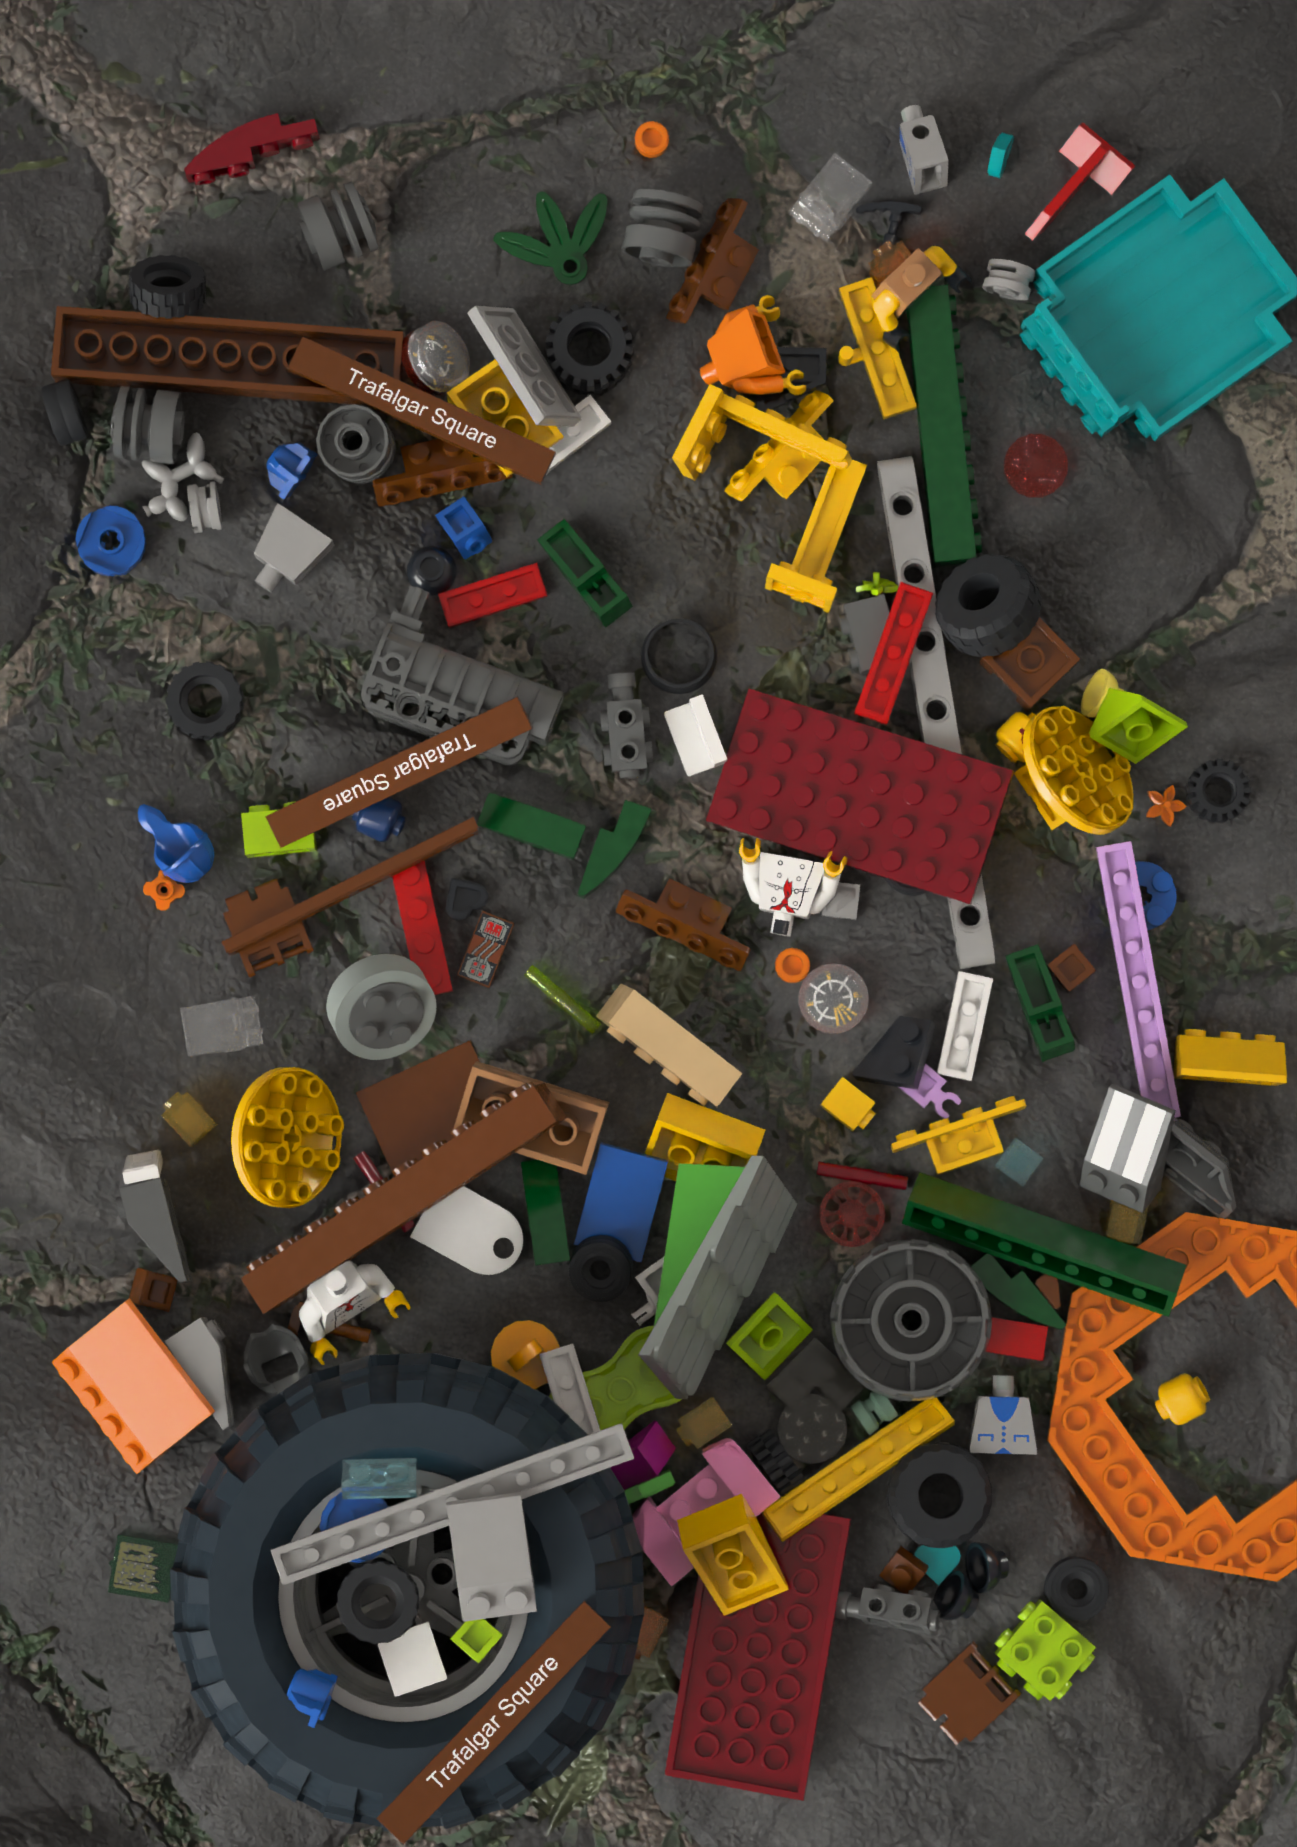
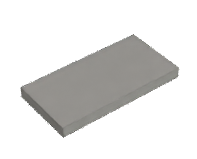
(524, 366)

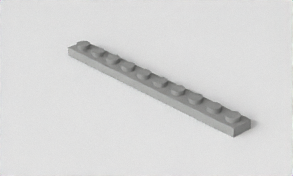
(430, 1512)

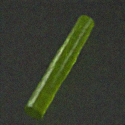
(562, 999)

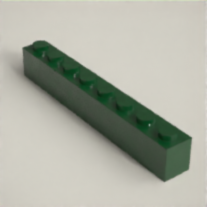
(941, 428)
(1043, 1244)

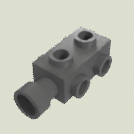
(625, 734)
(894, 1608)

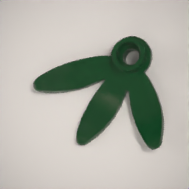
(556, 231)

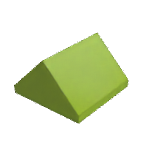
(1133, 725)
(769, 1336)

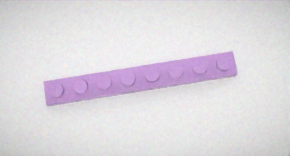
(1137, 974)

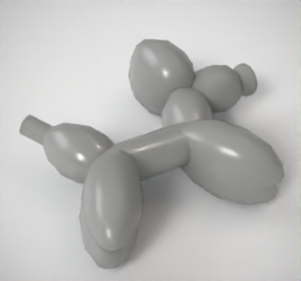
(170, 479)

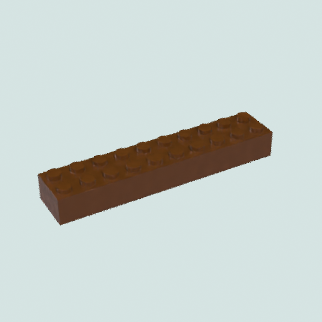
(207, 353)
(407, 1195)

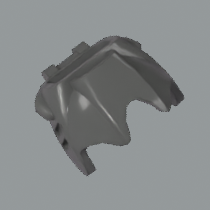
(269, 1346)

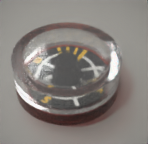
(435, 358)
(833, 999)

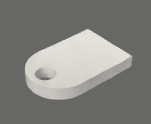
(466, 1230)

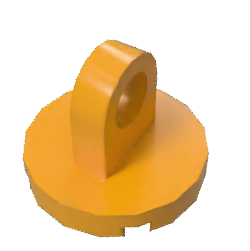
(518, 1351)

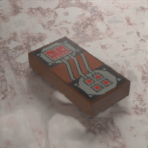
(485, 949)

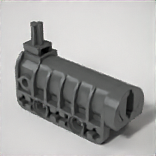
(449, 685)

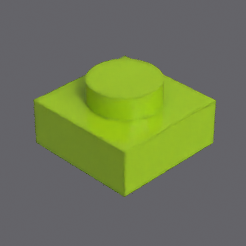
(476, 1638)

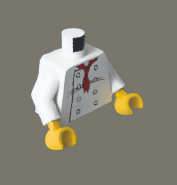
(788, 885)
(341, 1297)

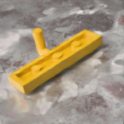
(879, 358)

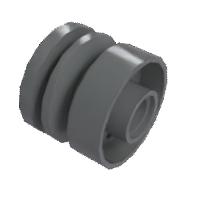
(337, 226)
(661, 234)
(151, 425)
(339, 432)

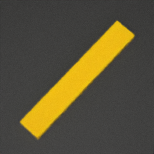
(857, 1468)

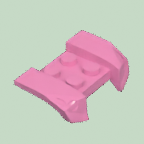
(726, 1476)

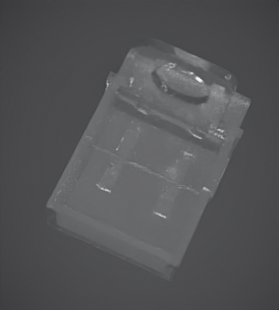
(830, 198)
(221, 1026)

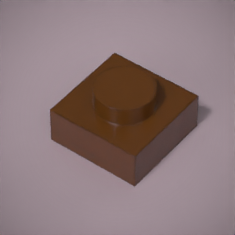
(1071, 968)
(903, 1570)

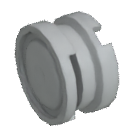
(1009, 279)
(204, 507)

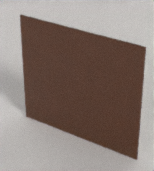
(418, 1104)

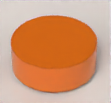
(651, 139)
(792, 965)

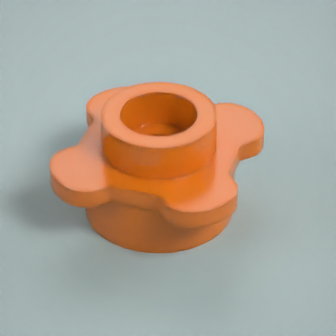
(163, 900)

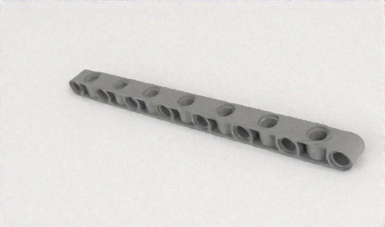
(930, 673)

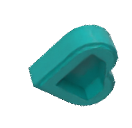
(1000, 154)
(940, 1561)

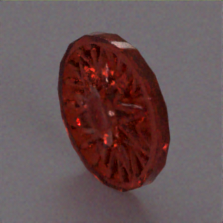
(1035, 465)

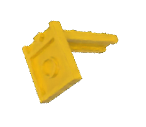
(709, 427)
(806, 577)

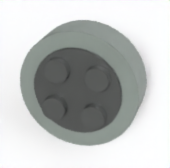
(381, 1006)

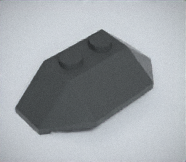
(1200, 1170)

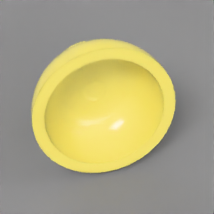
(1096, 692)

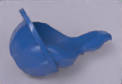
(180, 848)

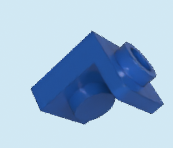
(464, 528)

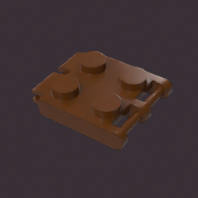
(246, 913)
(966, 1695)

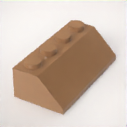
(566, 1144)

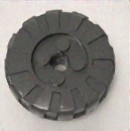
(870, 1311)

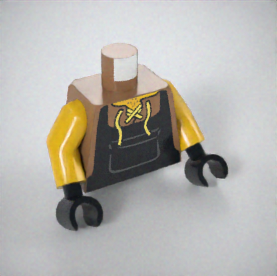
(908, 284)

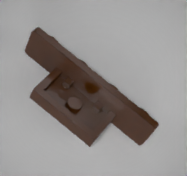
(718, 266)
(432, 470)
(687, 919)

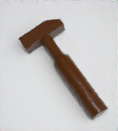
(344, 1330)

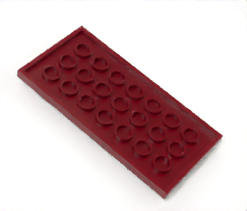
(860, 793)
(760, 1672)

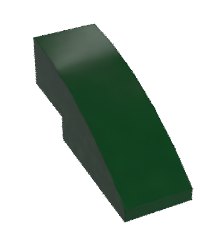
(585, 573)
(532, 826)
(614, 847)
(1040, 1003)
(545, 1212)
(1016, 1292)

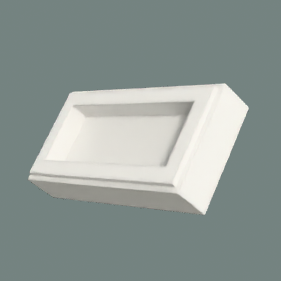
(142, 1166)

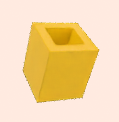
(849, 1105)

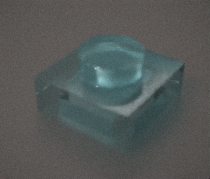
(1018, 1162)

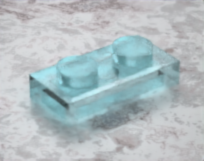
(379, 1478)

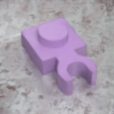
(930, 1090)

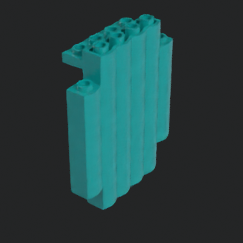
(1160, 308)

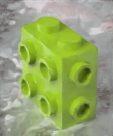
(1043, 1651)

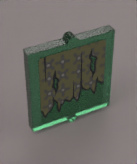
(142, 1568)

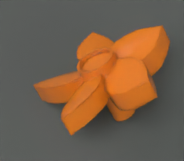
(1164, 805)

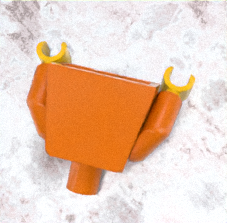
(746, 353)

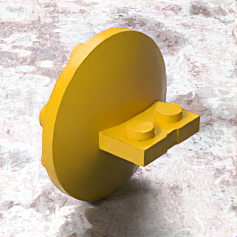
(1073, 774)
(286, 1137)

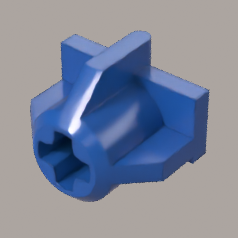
(289, 466)
(312, 1693)

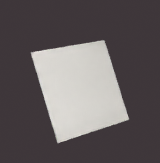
(412, 1660)

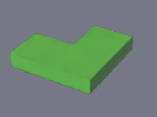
(650, 1487)

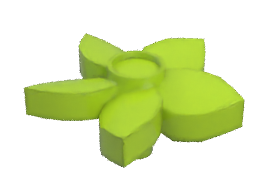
(878, 585)

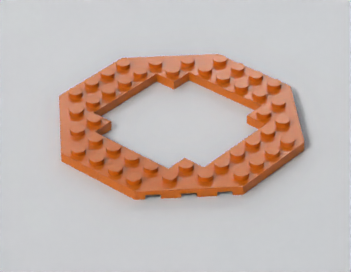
(1106, 1457)

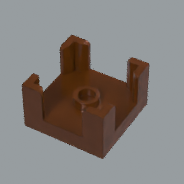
(1033, 665)

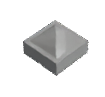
(844, 903)

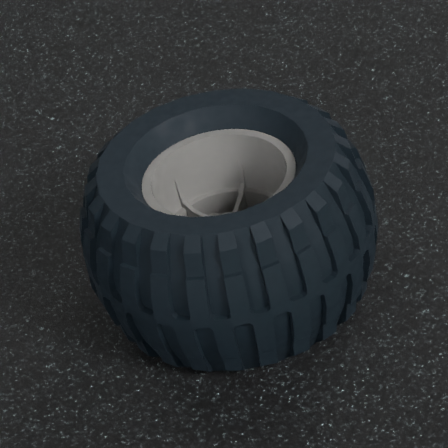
(251, 1633)

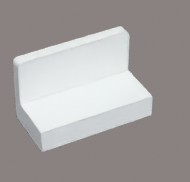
(695, 736)

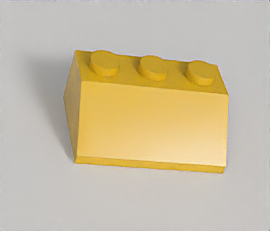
(1230, 1058)
(701, 1136)

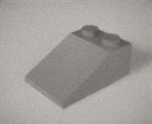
(204, 1359)
(491, 1556)

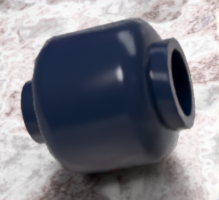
(380, 819)

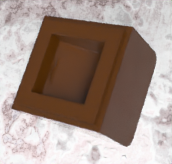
(153, 1289)
(1049, 1289)

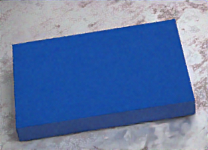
(622, 1197)

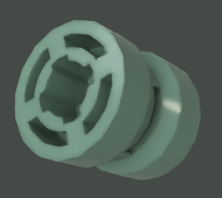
(882, 1411)

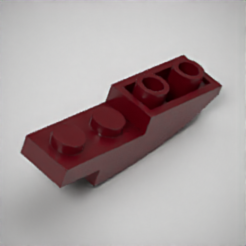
(235, 149)

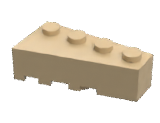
(669, 1045)

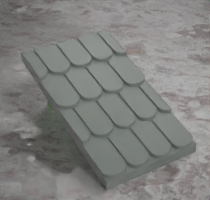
(714, 1253)

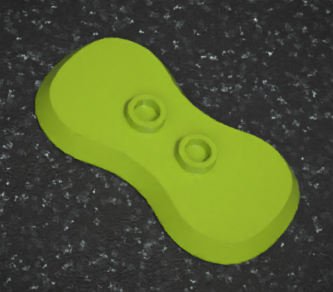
(626, 1385)

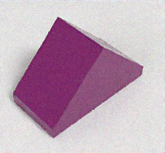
(650, 1452)

